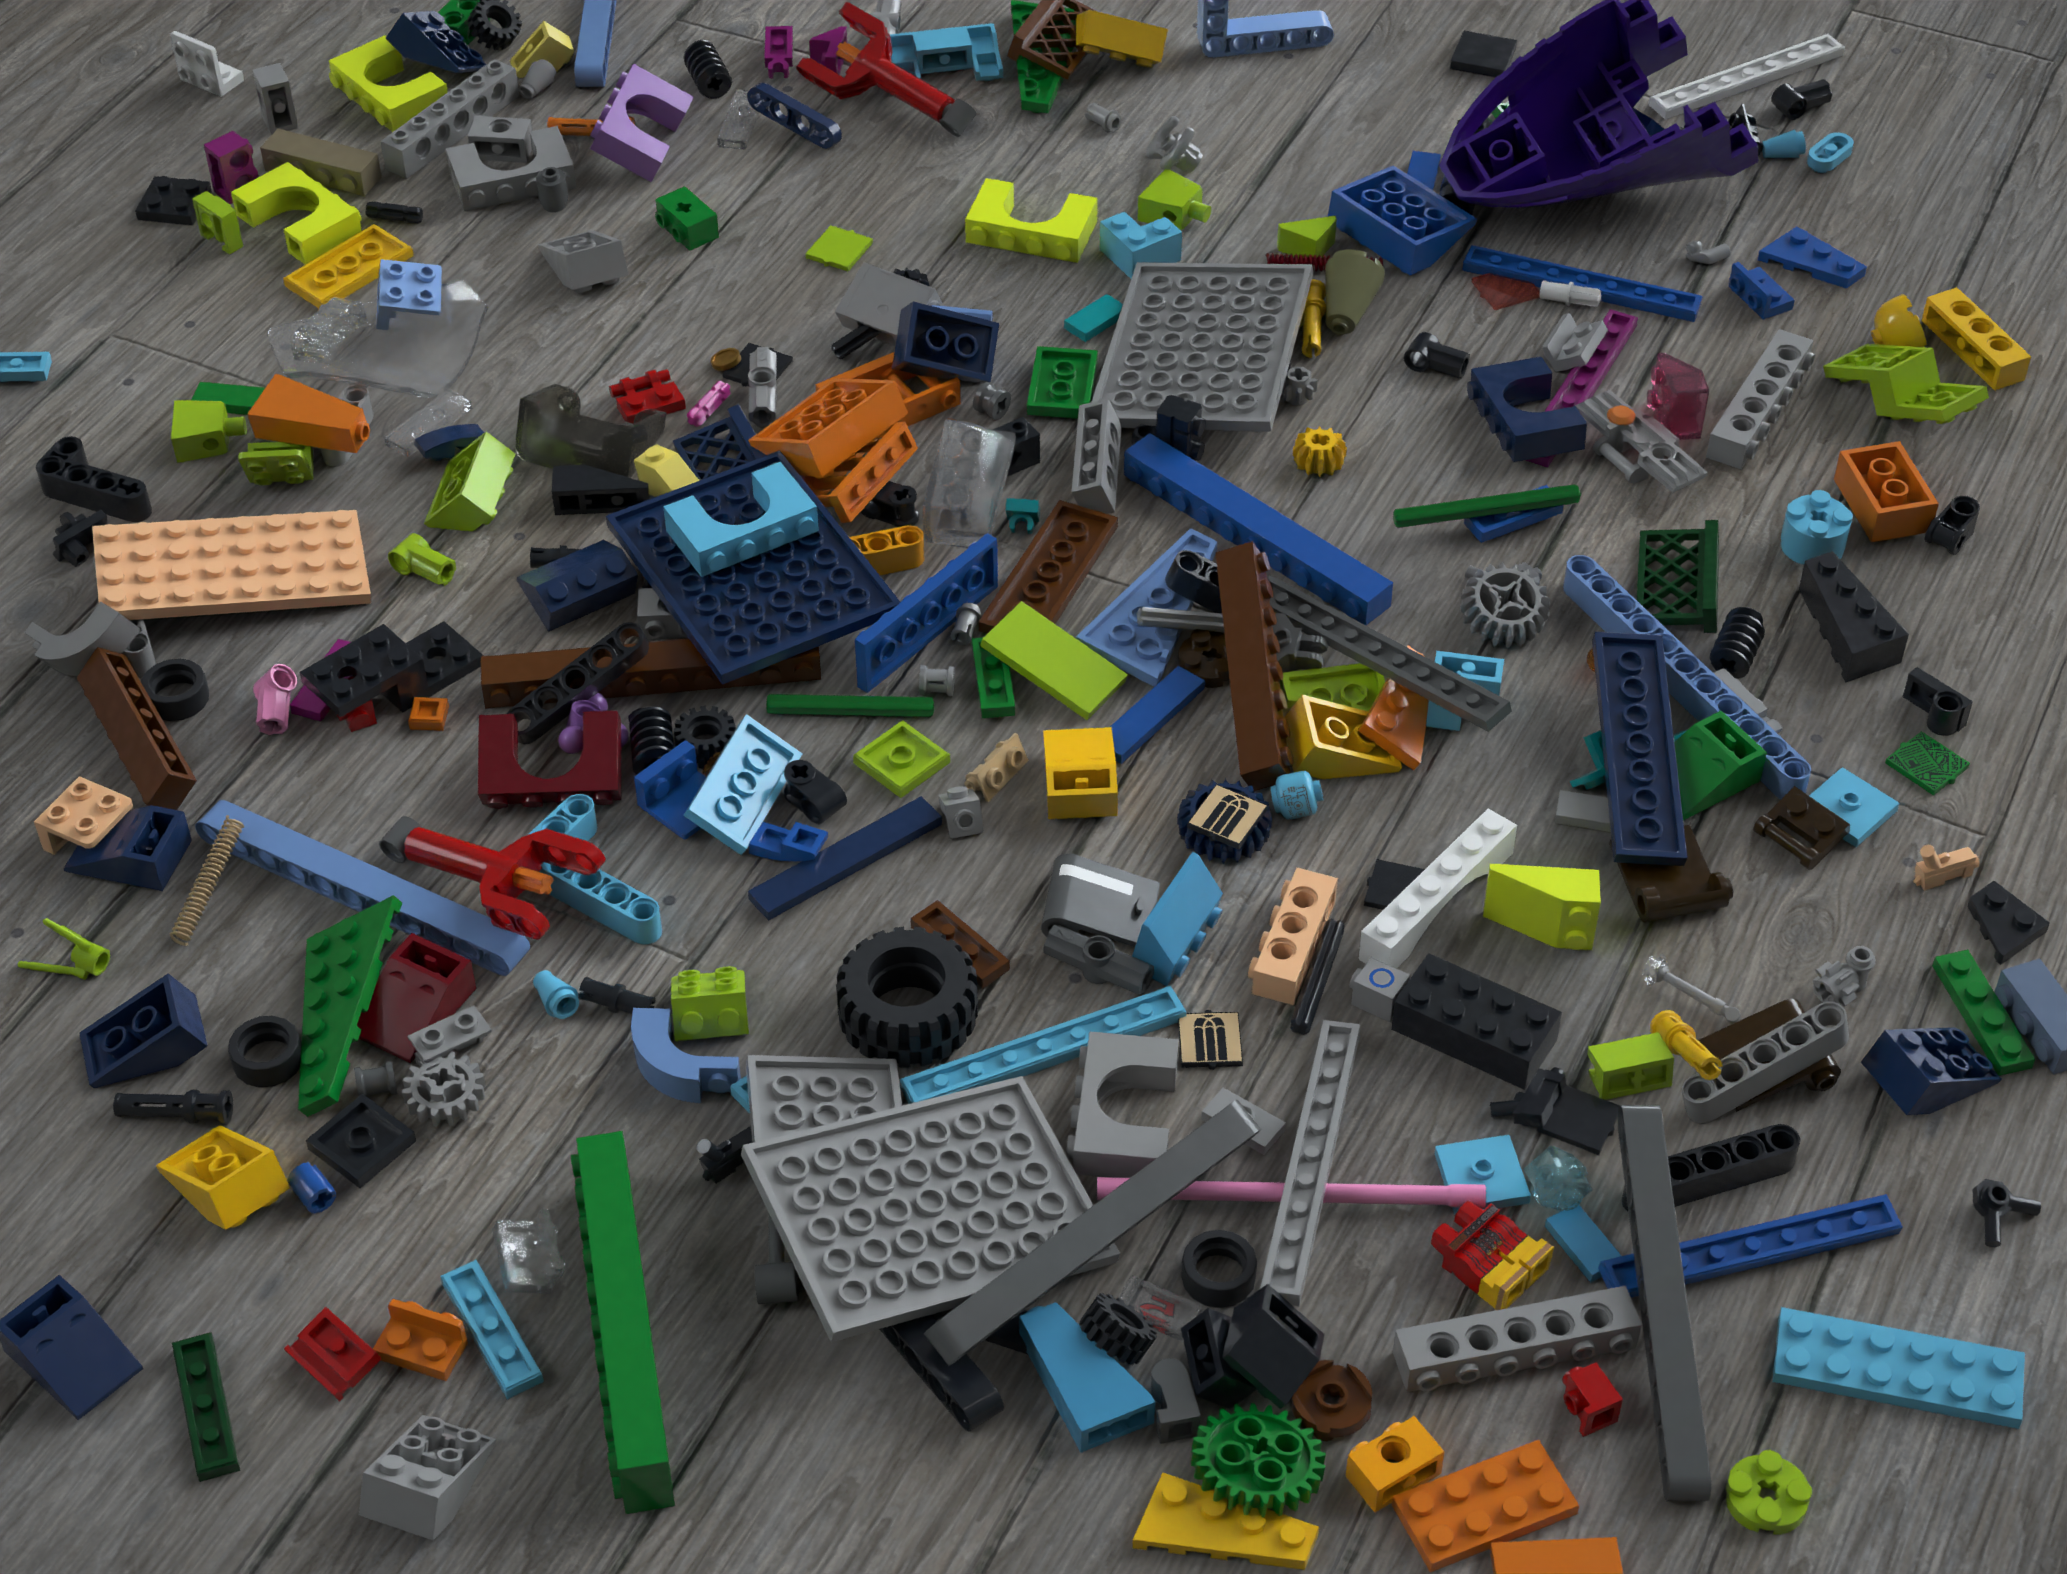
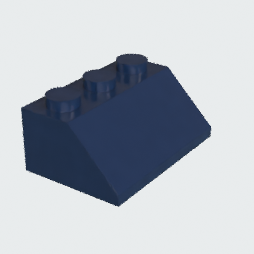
(579, 583)

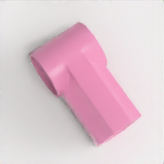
(274, 699)

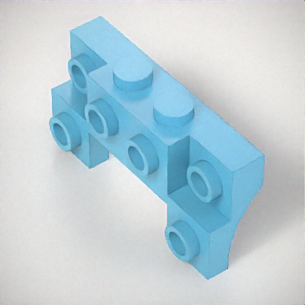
(949, 50)

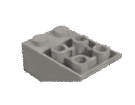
(424, 1477)

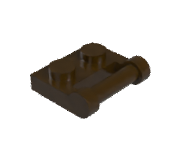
(1806, 819)

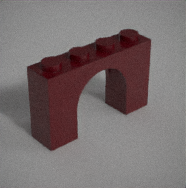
(505, 782)

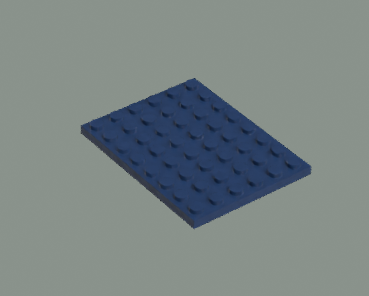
(766, 603)

